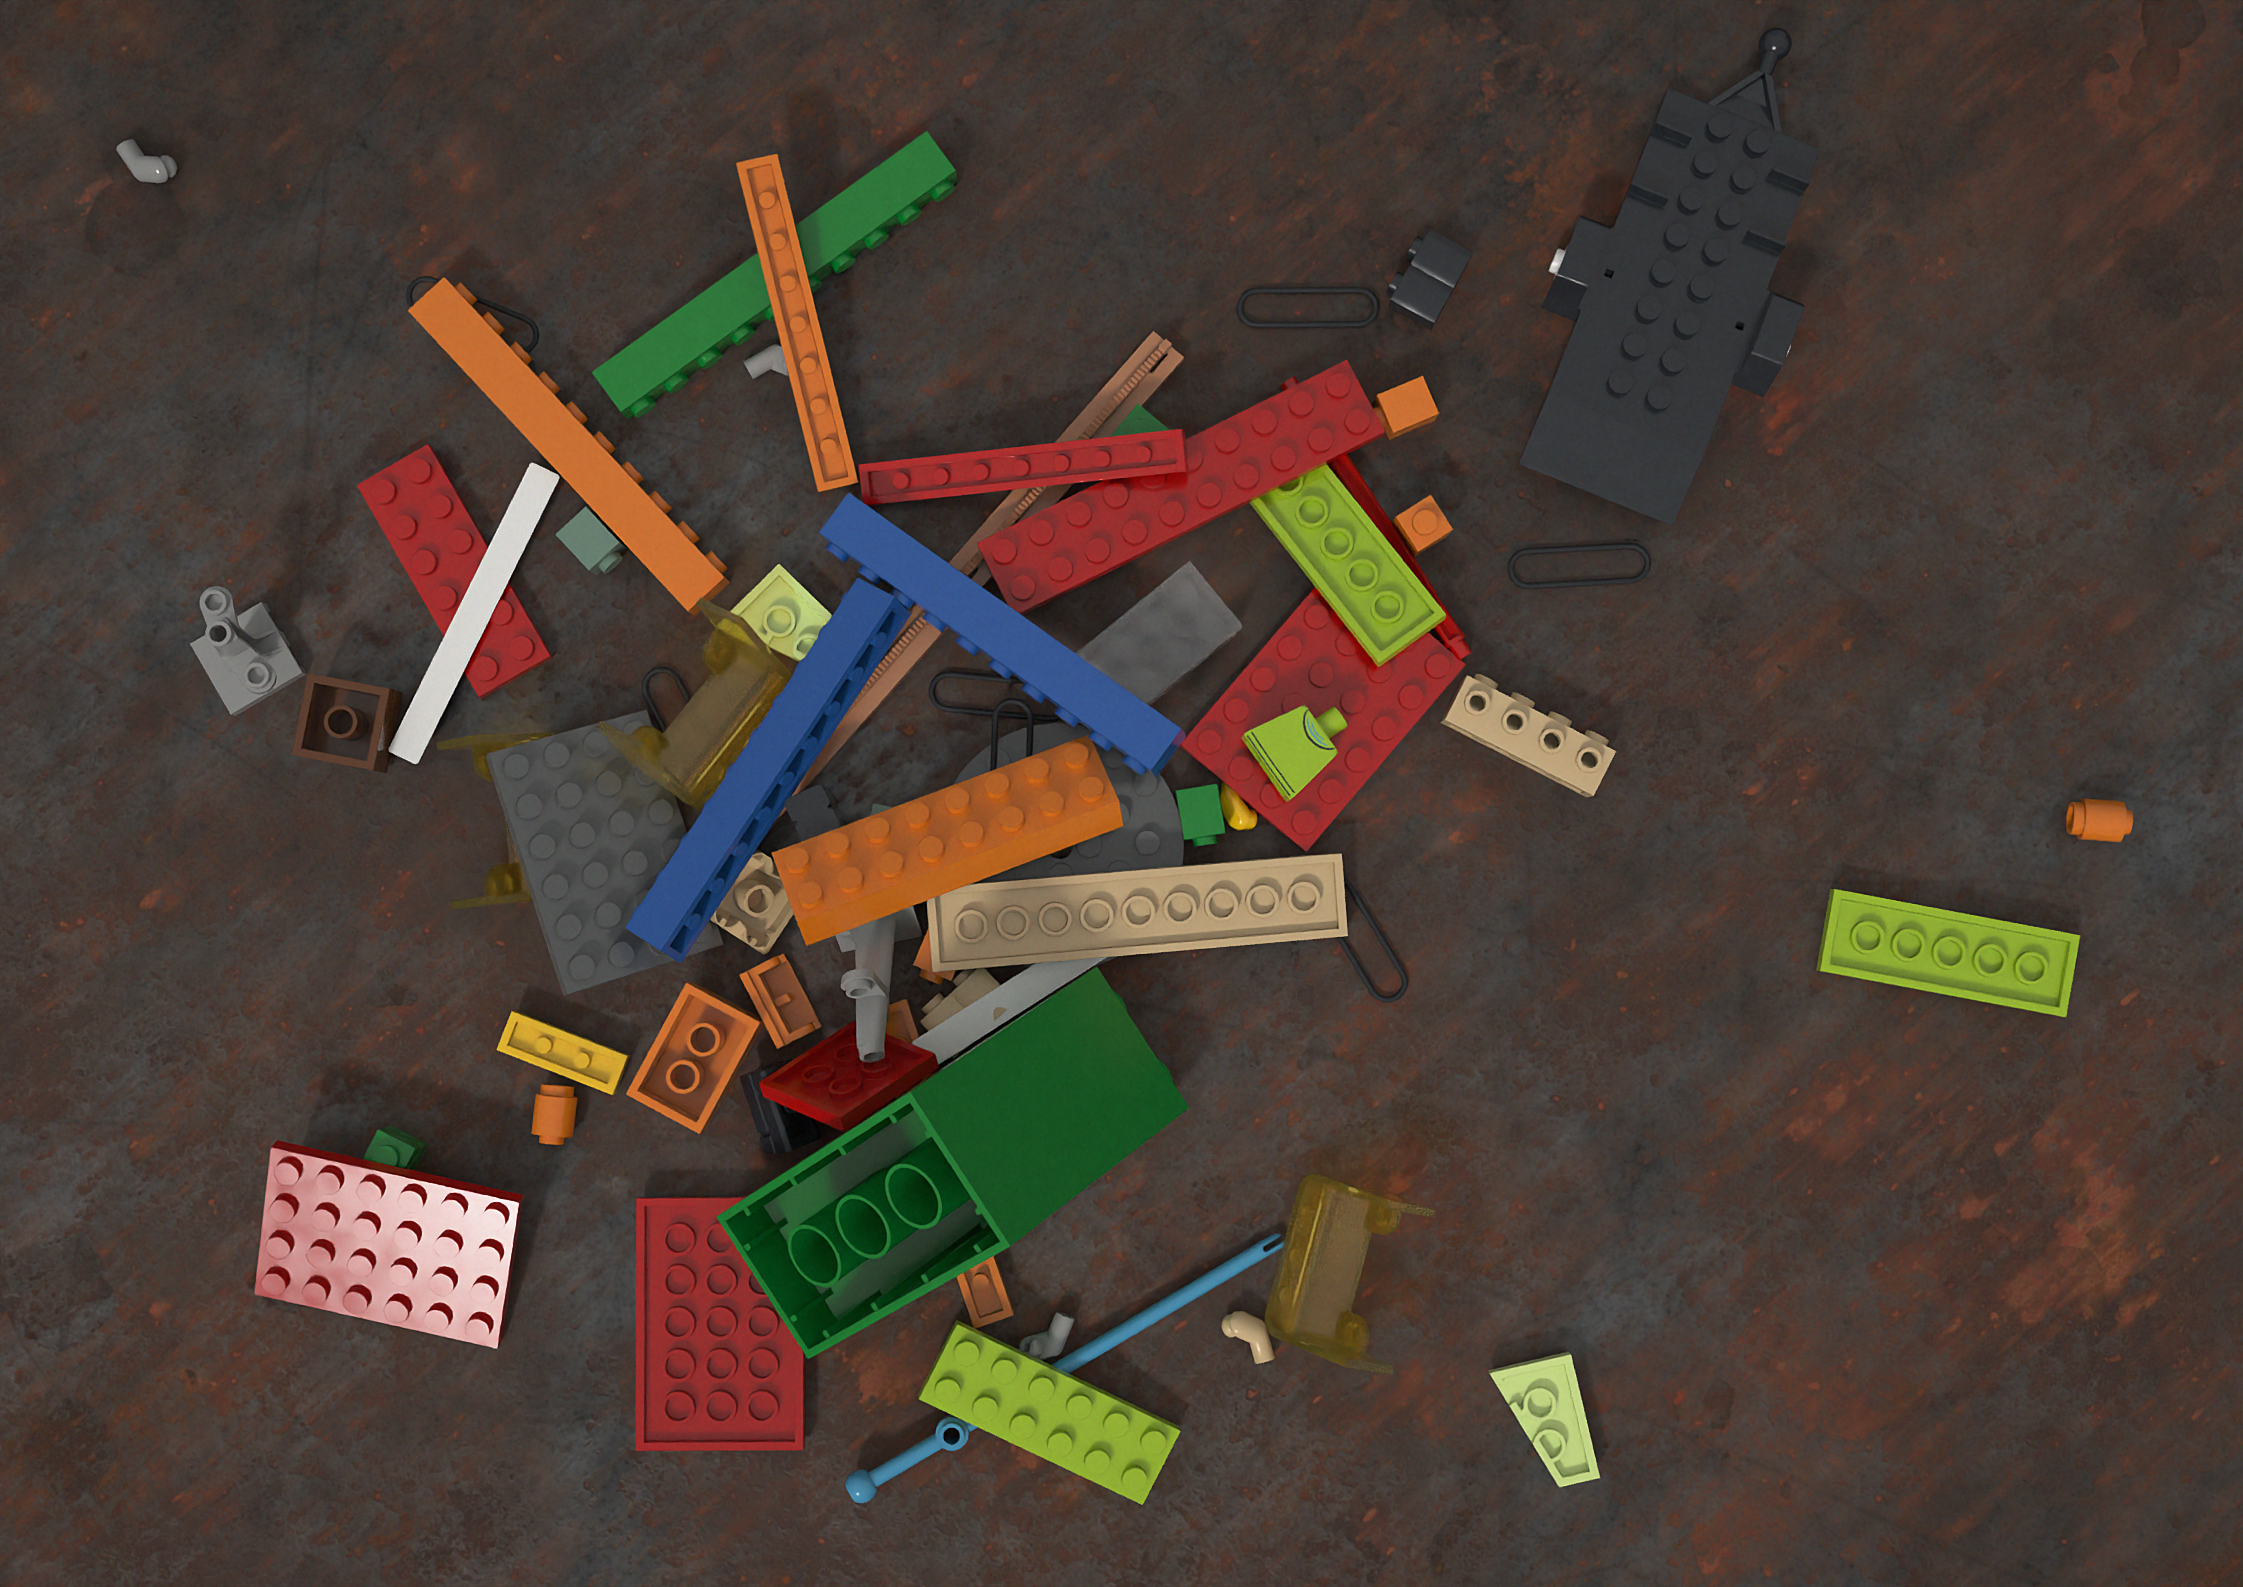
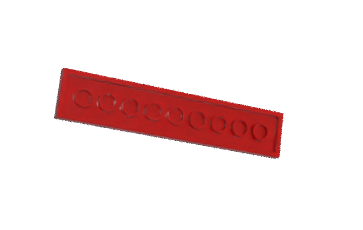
(1138, 514)

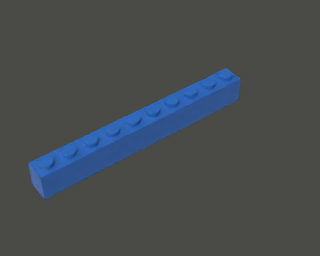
(1003, 635)
(768, 770)

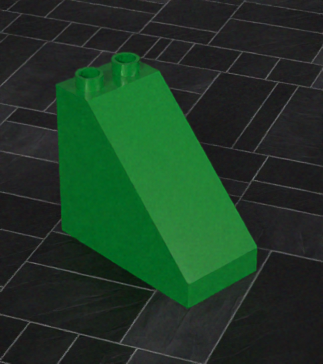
(955, 1165)

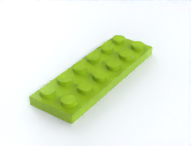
(1350, 563)
(1948, 952)
(1049, 1412)

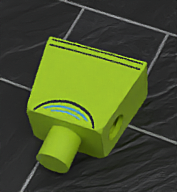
(1295, 747)

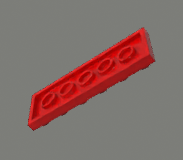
(441, 556)

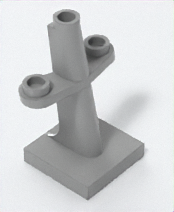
(243, 652)
(872, 976)

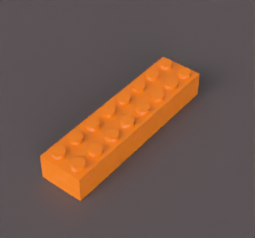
(948, 839)

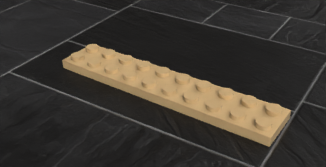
(1138, 912)

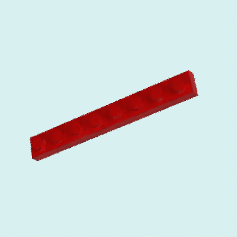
(1024, 467)

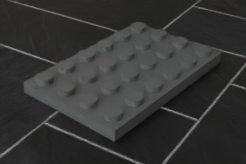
(590, 848)

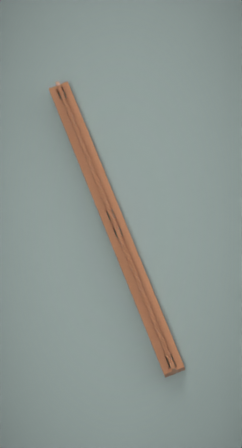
(1102, 416)

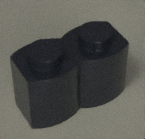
(1429, 278)

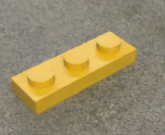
(563, 1052)

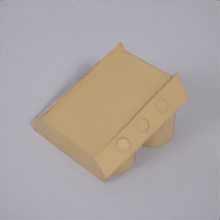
(756, 905)

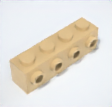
(1529, 736)

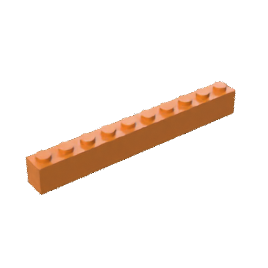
(568, 445)

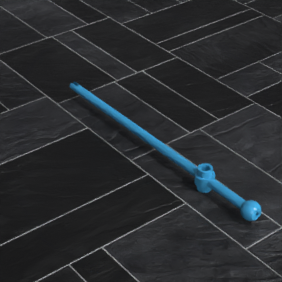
(863, 1484)

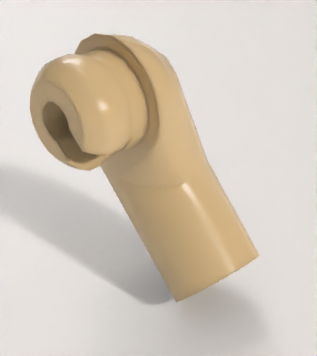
(1251, 1330)

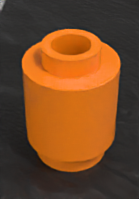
(2098, 820)
(554, 1114)

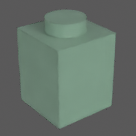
(592, 542)

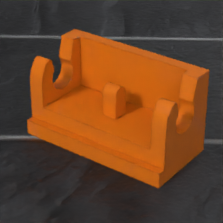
(780, 1000)

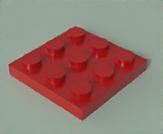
(839, 1087)

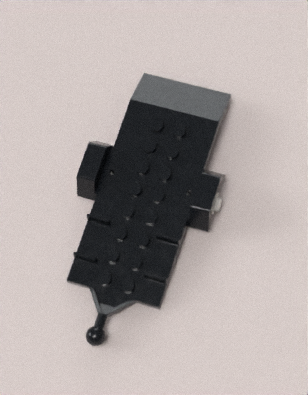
(1686, 274)

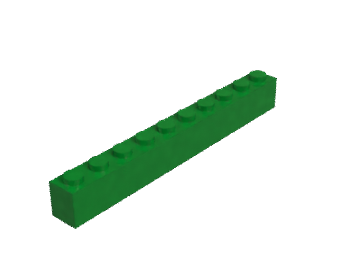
(740, 300)

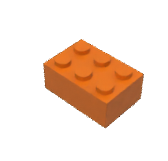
(696, 1057)

